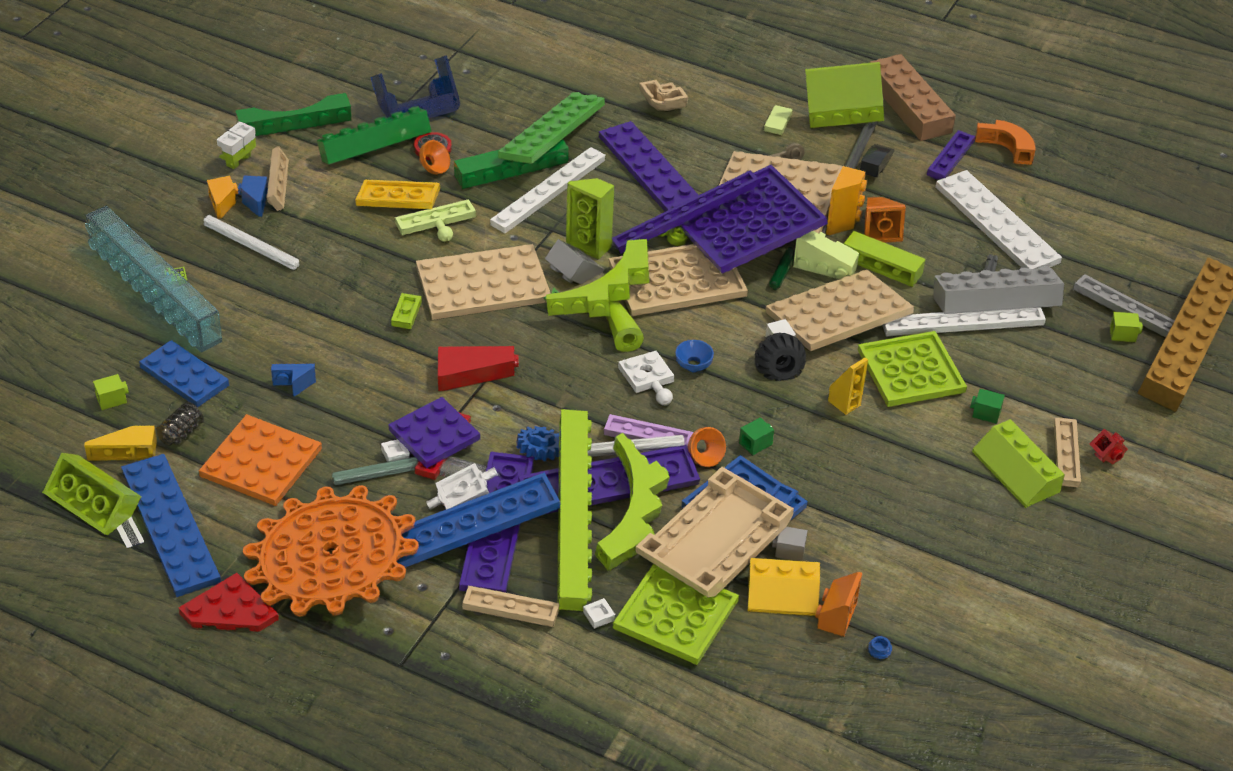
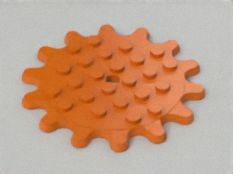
(296, 556)

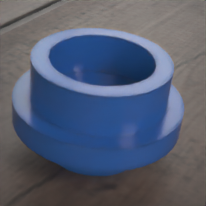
(880, 647)

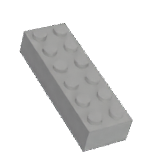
(998, 290)

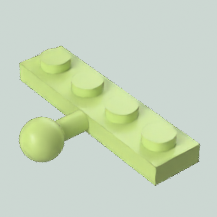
(436, 217)

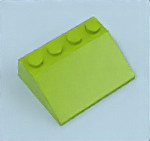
(845, 94)

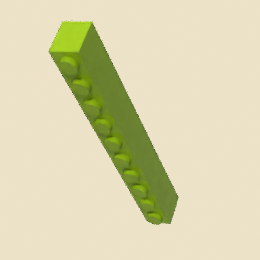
(573, 511)

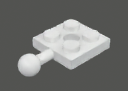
(635, 372)

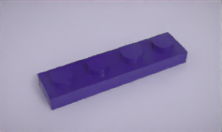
(950, 155)

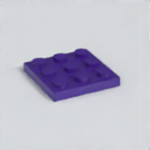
(434, 432)

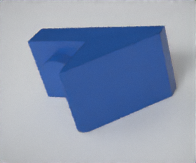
(297, 375)

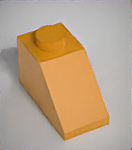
(222, 194)

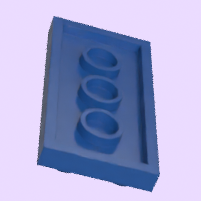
(184, 373)

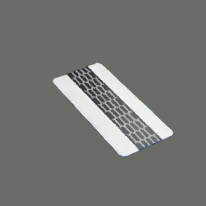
(130, 533)

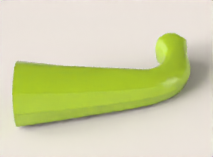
(624, 329)

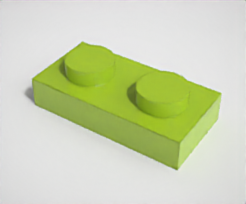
(406, 311)

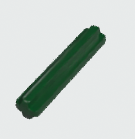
(782, 269)

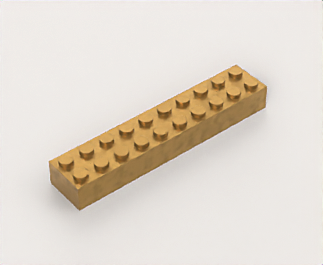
(1189, 336)

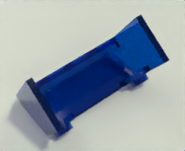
(442, 97)

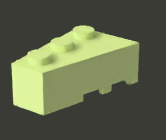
(824, 256)

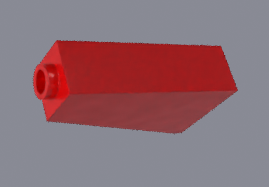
(474, 365)

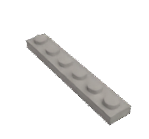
(1121, 303)

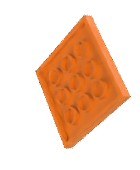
(260, 460)

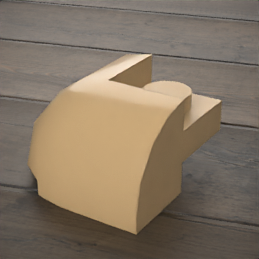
(664, 96)

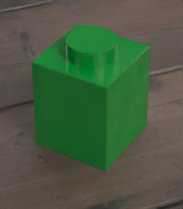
(987, 405)
(756, 436)

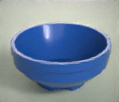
(696, 351)

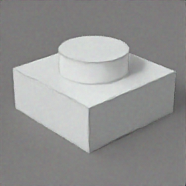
(394, 450)
(599, 613)

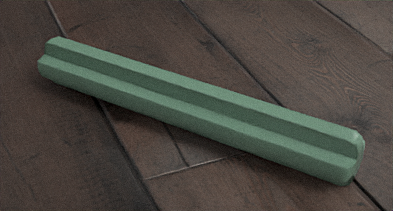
(374, 471)

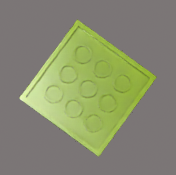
(912, 368)
(674, 615)

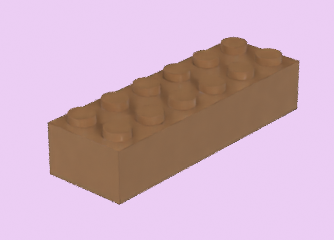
(914, 99)

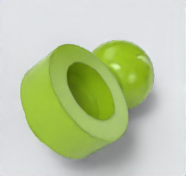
(675, 236)

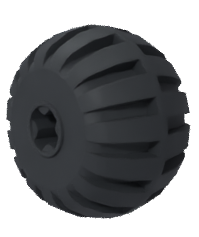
(780, 357)

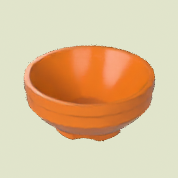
(438, 154)
(714, 449)

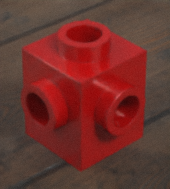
(1108, 446)

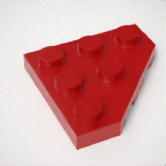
(229, 606)

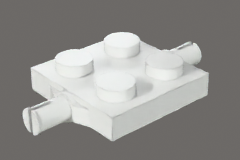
(462, 487)

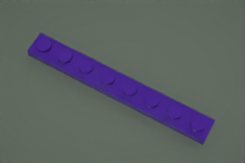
(688, 210)

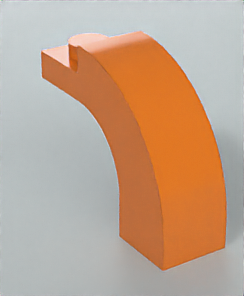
(1009, 136)

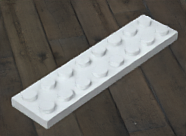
(997, 221)

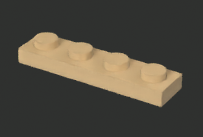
(277, 179)
(1067, 450)
(510, 606)

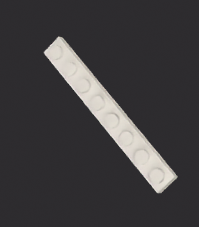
(547, 190)
(964, 321)

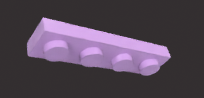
(638, 429)

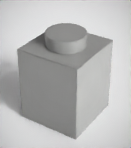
(790, 544)

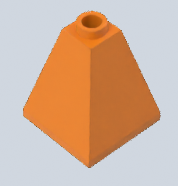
(884, 219)

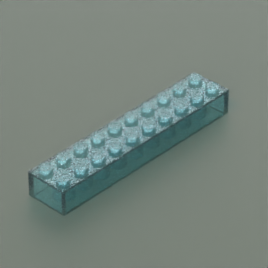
(154, 279)

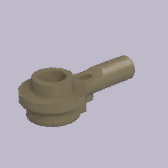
(793, 151)

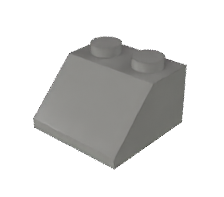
(572, 263)

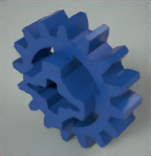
(538, 443)

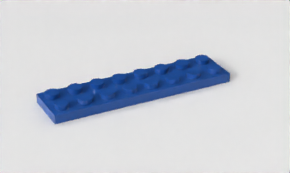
(481, 517)
(171, 526)

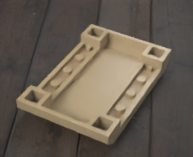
(717, 533)

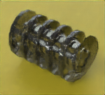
(179, 424)

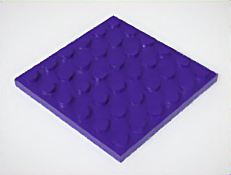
(754, 222)

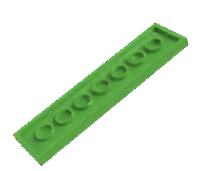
(551, 128)

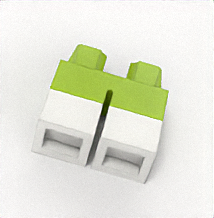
(237, 144)

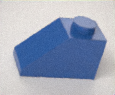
(253, 193)

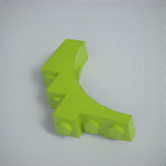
(613, 286)
(645, 506)

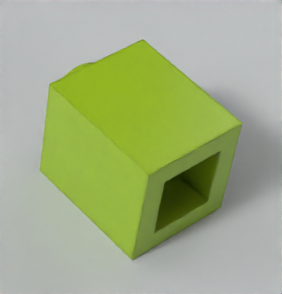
(1125, 327)
(110, 391)

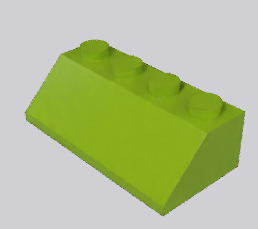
(590, 216)
(1019, 464)
(90, 493)

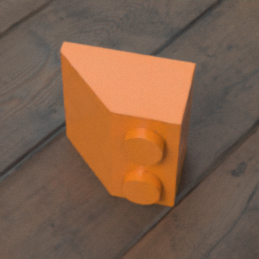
(839, 604)

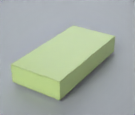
(778, 120)

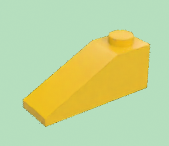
(848, 388)
(125, 444)

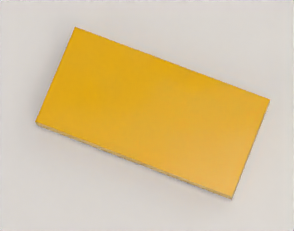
(398, 194)

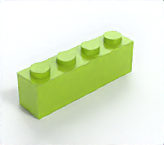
(886, 259)

